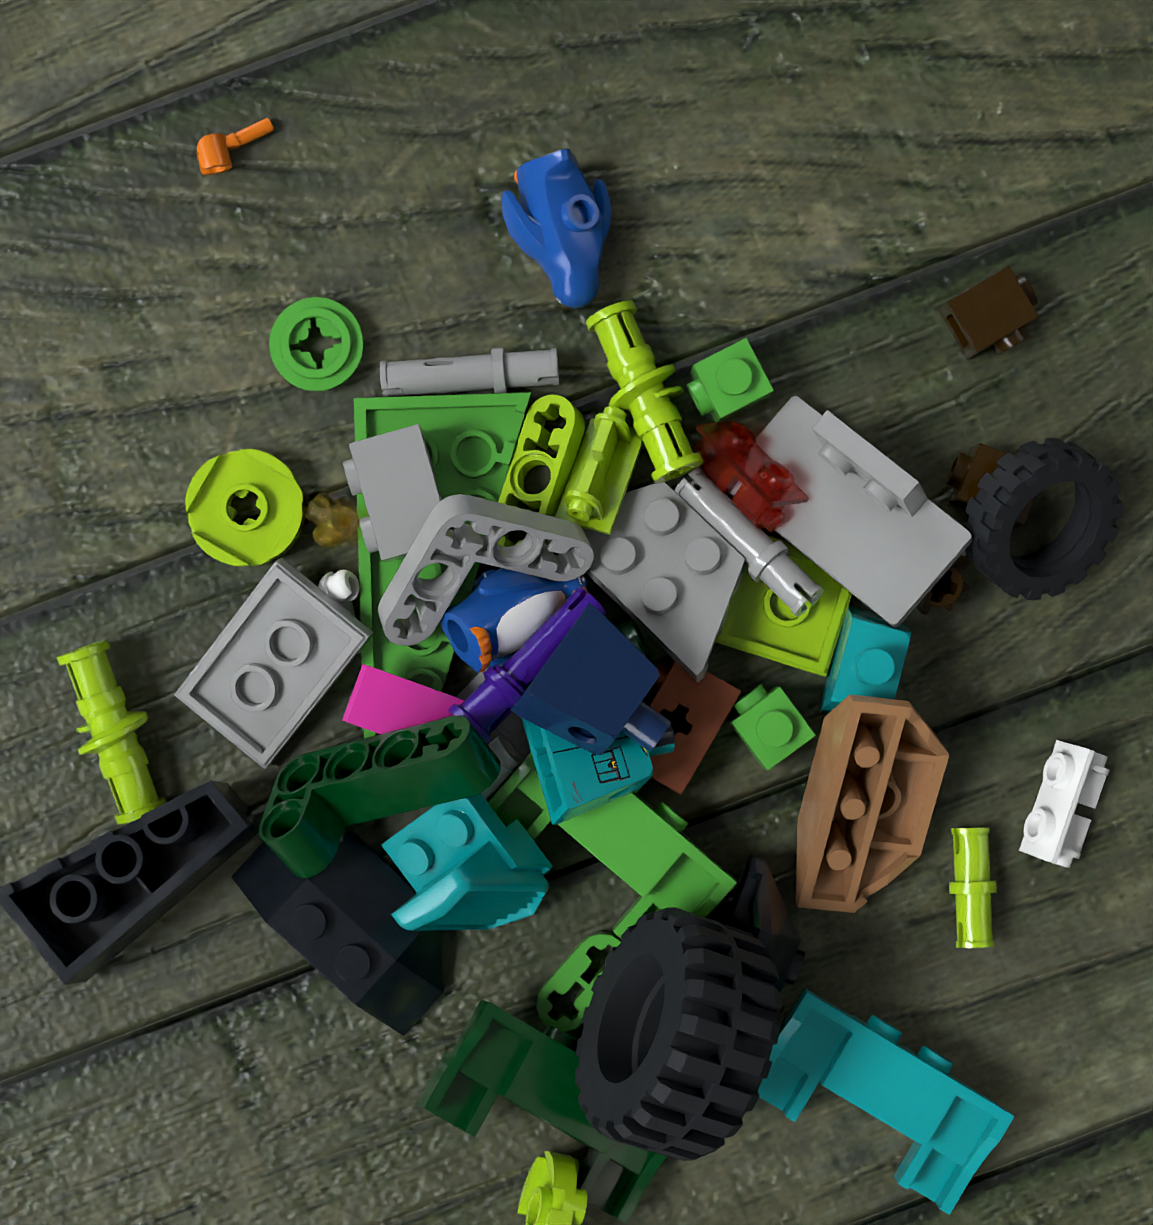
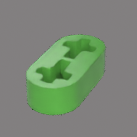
(566, 975)

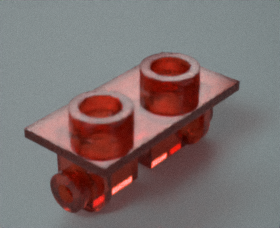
(733, 455)

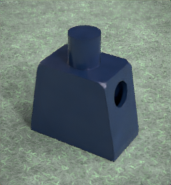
(594, 689)

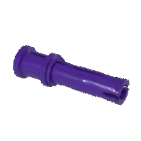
(506, 684)

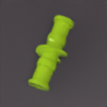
(643, 391)
(112, 731)

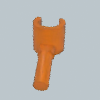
(214, 148)

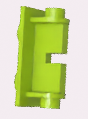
(601, 472)

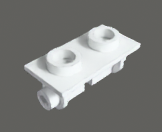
(1069, 778)

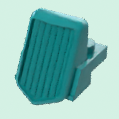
(467, 868)

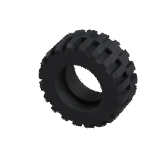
(678, 1034)

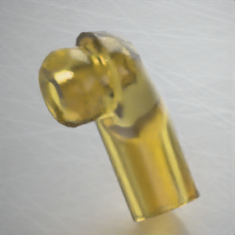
(332, 521)

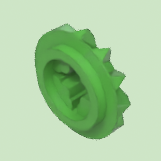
(294, 328)

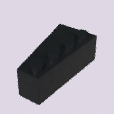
(116, 887)

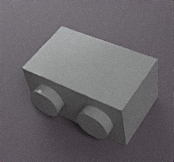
(397, 488)

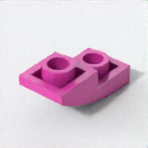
(391, 703)

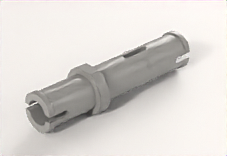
(470, 373)
(766, 559)

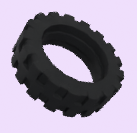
(1078, 543)

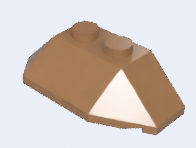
(865, 801)

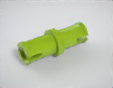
(972, 887)

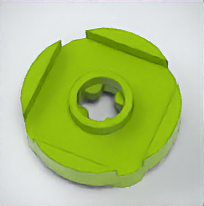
(237, 475)
(551, 1192)

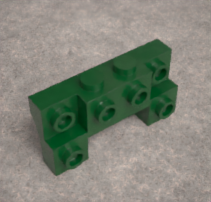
(538, 1075)

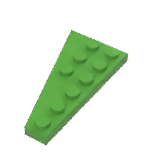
(471, 453)

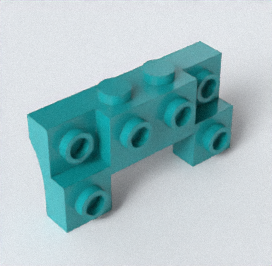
(902, 1088)

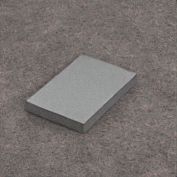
(273, 663)

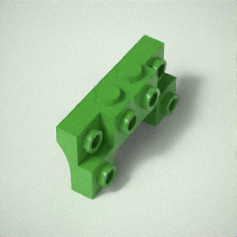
(632, 840)

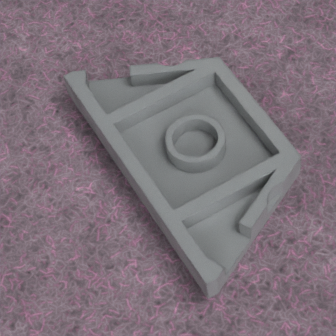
(668, 573)

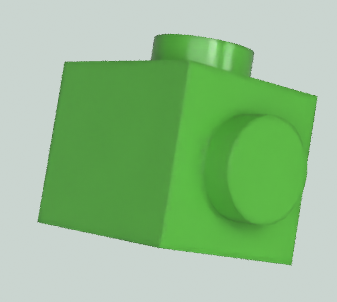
(729, 382)
(769, 725)

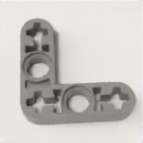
(463, 548)

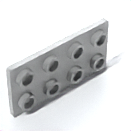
(863, 513)

